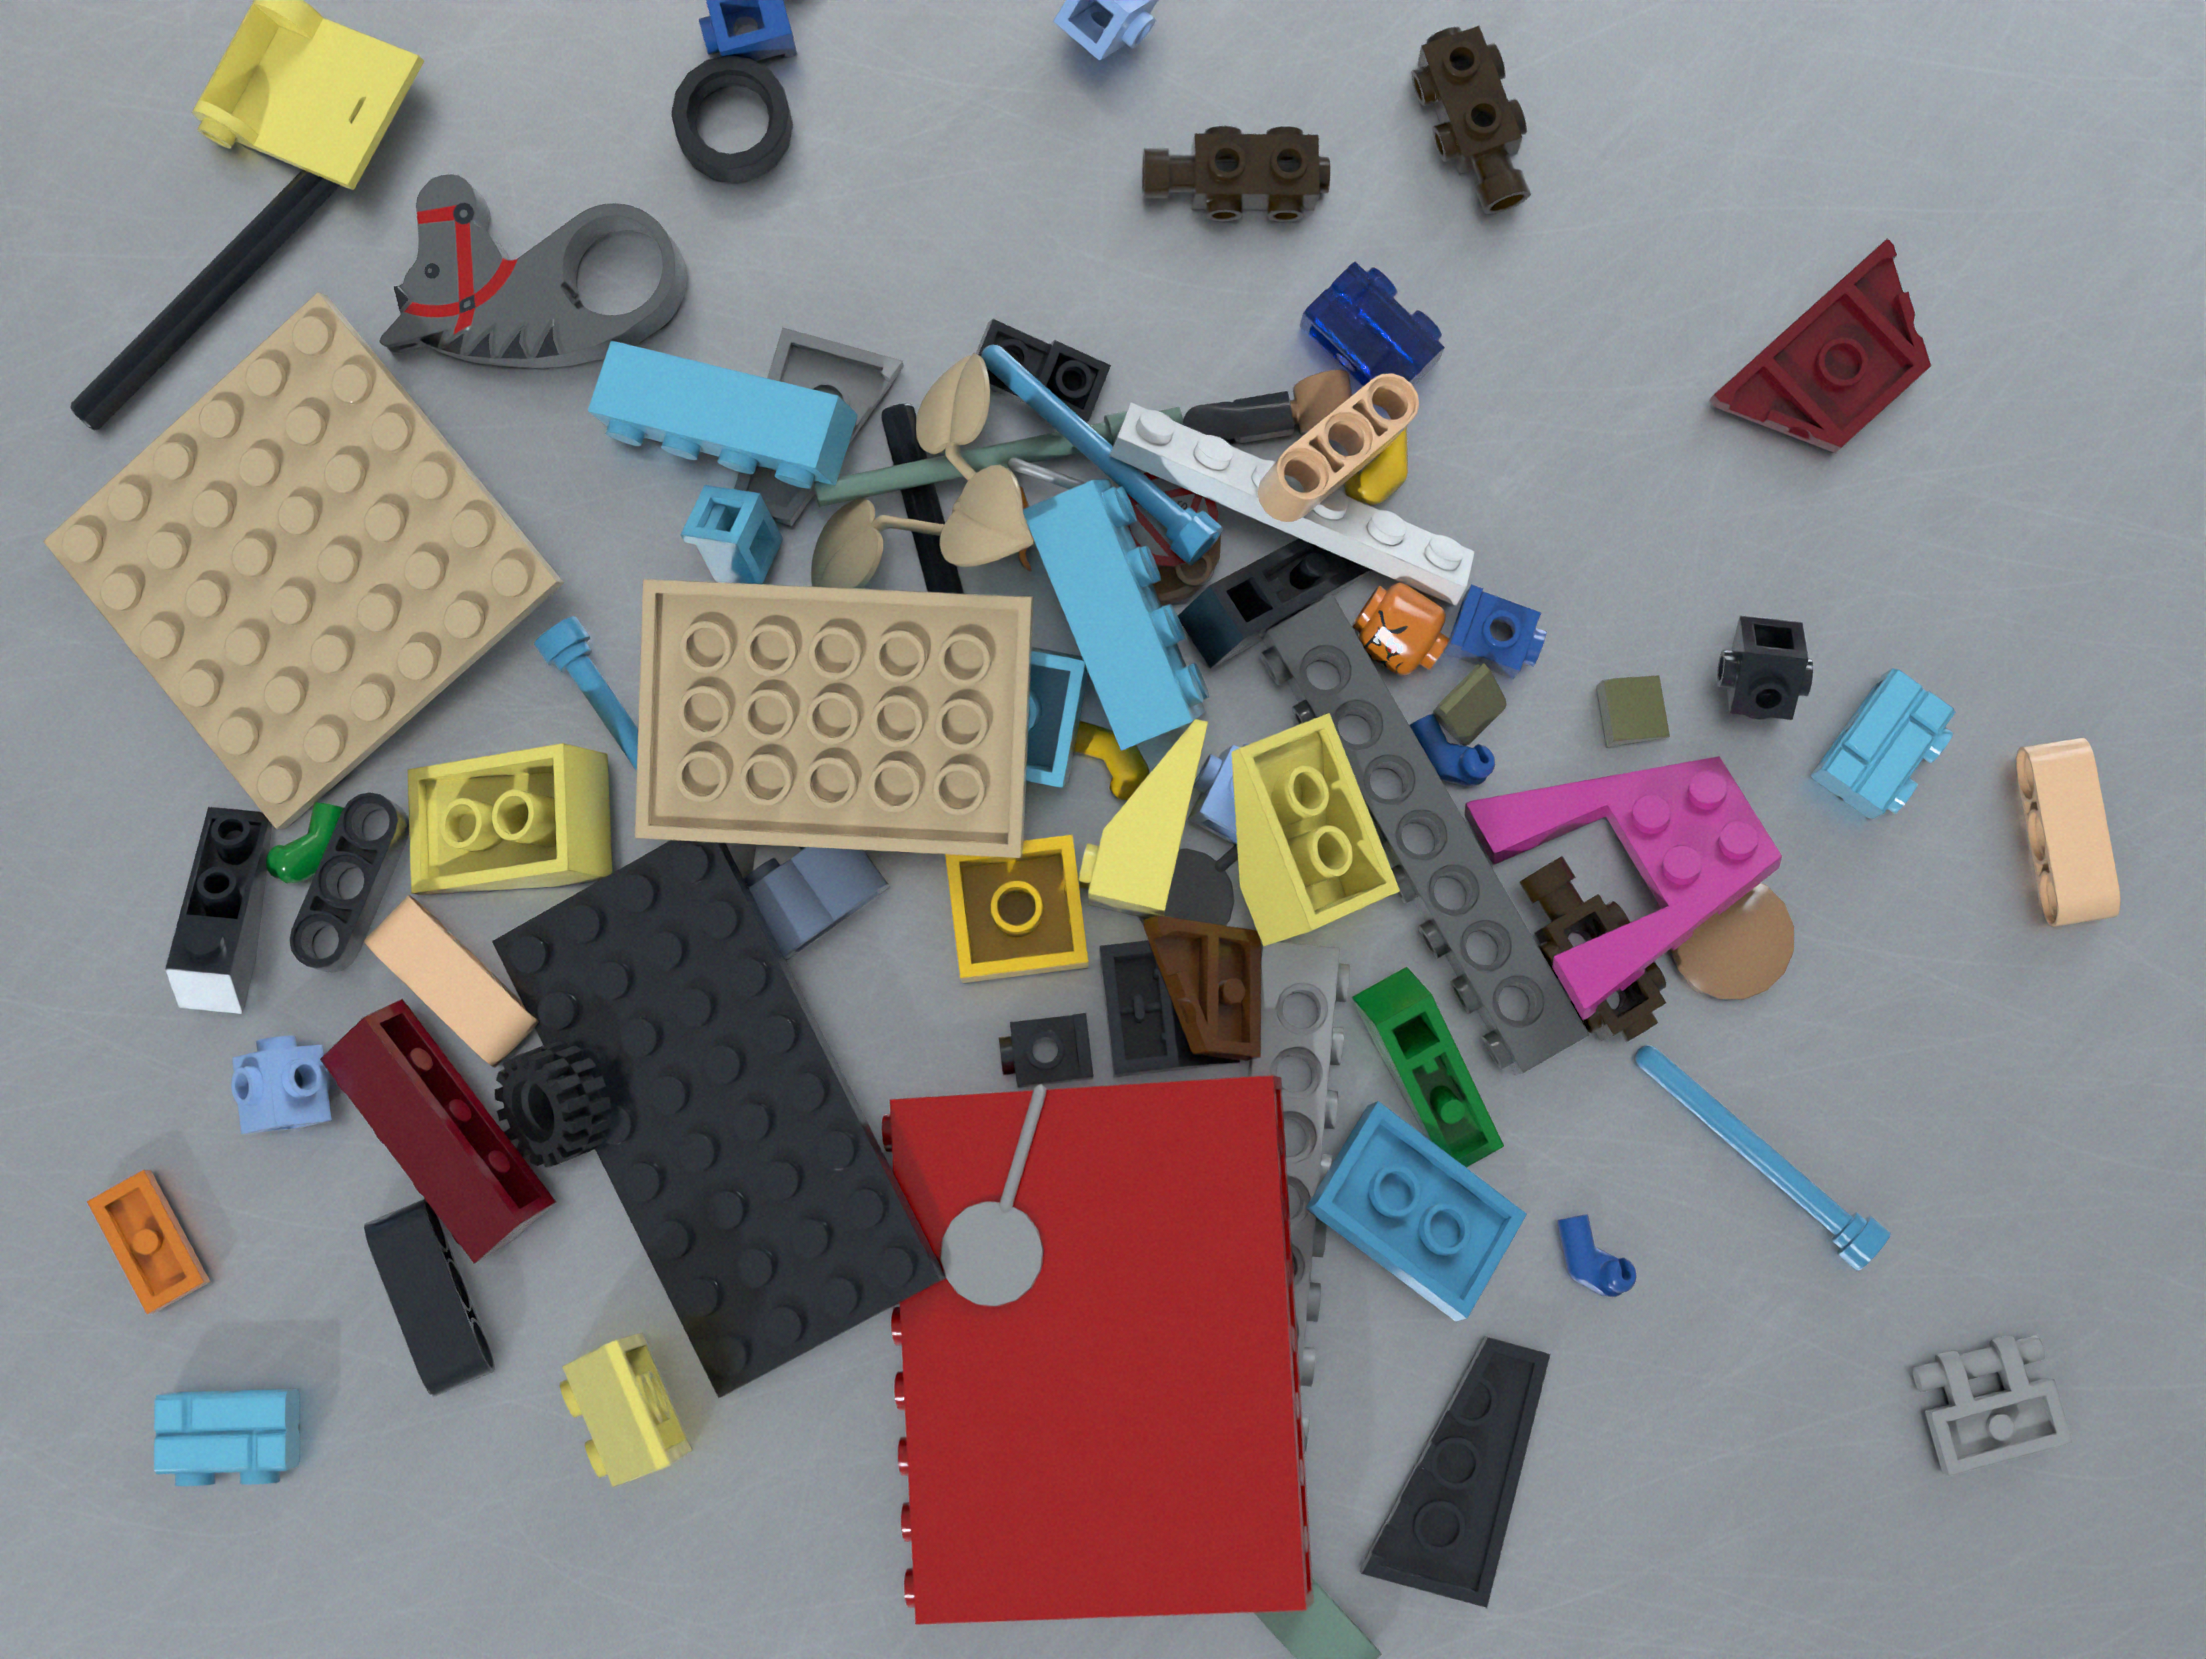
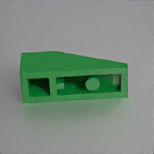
(1427, 1066)

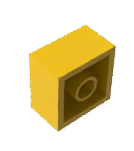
(1018, 911)

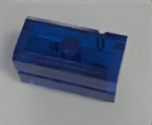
(1370, 330)

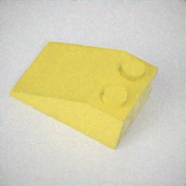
(510, 821)
(1304, 833)
(1142, 841)
(624, 1410)

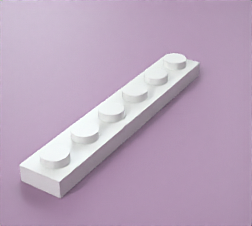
(1337, 524)

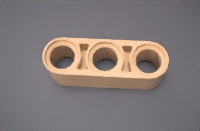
(1352, 425)
(2068, 832)
(451, 981)

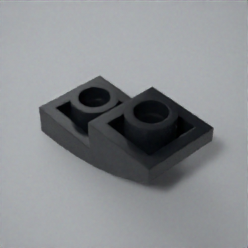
(1060, 368)

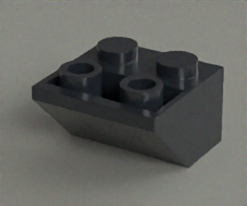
(1141, 1015)

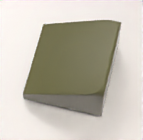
(1471, 705)
(1632, 710)

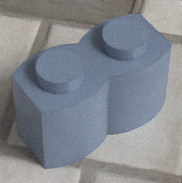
(813, 893)

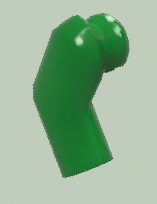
(302, 856)

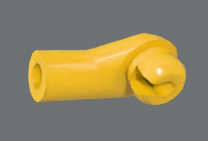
(1381, 475)
(1125, 766)

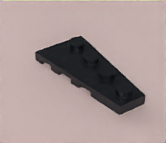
(1462, 1491)

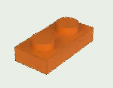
(148, 1241)

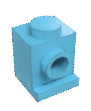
(733, 534)

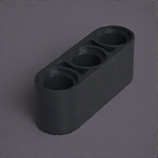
(347, 850)
(429, 1297)

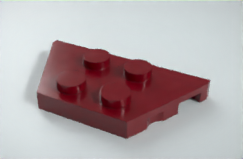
(1835, 361)

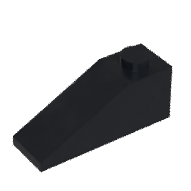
(1263, 594)

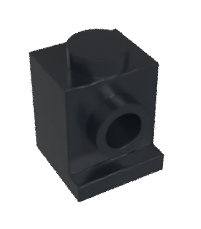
(1073, 1055)

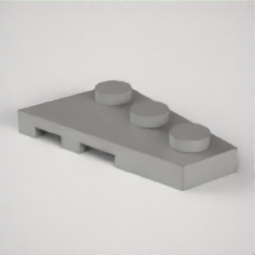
(828, 367)

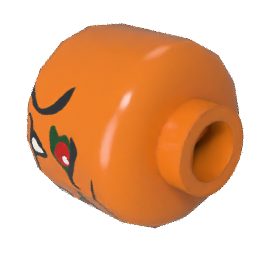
(1401, 629)

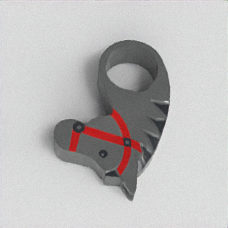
(521, 311)

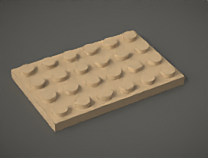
(833, 717)

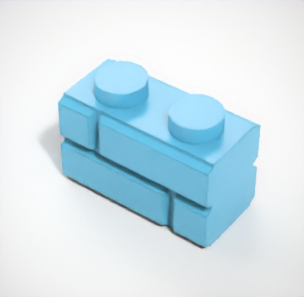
(1885, 744)
(227, 1433)

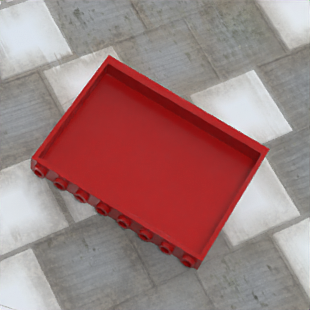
(1139, 1406)

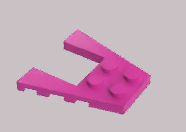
(1682, 830)

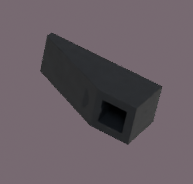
(221, 913)

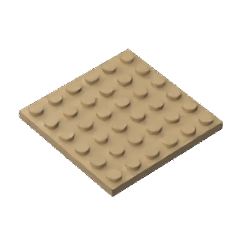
(302, 561)

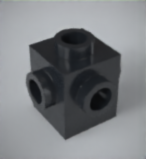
(1766, 668)

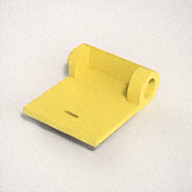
(305, 90)

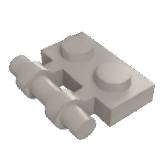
(1997, 1424)

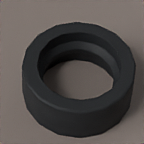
(719, 74)

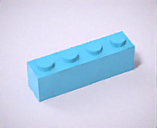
(722, 414)

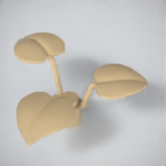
(984, 519)

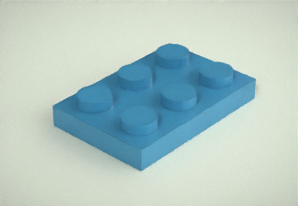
(1416, 1211)

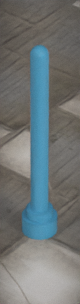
(1189, 531)
(568, 649)
(1856, 1237)

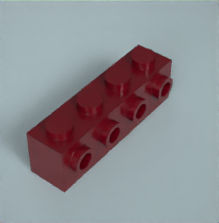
(437, 1130)

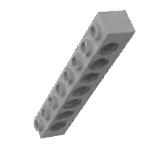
(1317, 973)

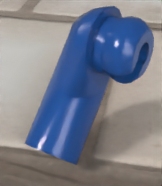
(1453, 761)
(1590, 1264)

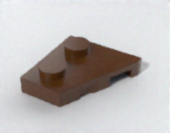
(1212, 983)

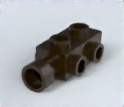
(1459, 99)
(1255, 182)
(1591, 919)

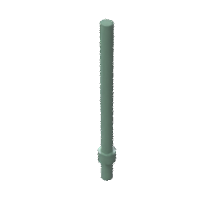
(941, 469)

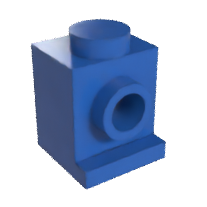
(727, 16)
(1474, 643)

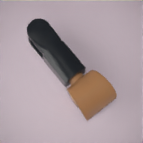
(1273, 413)

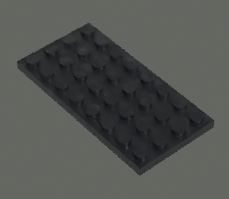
(723, 1111)

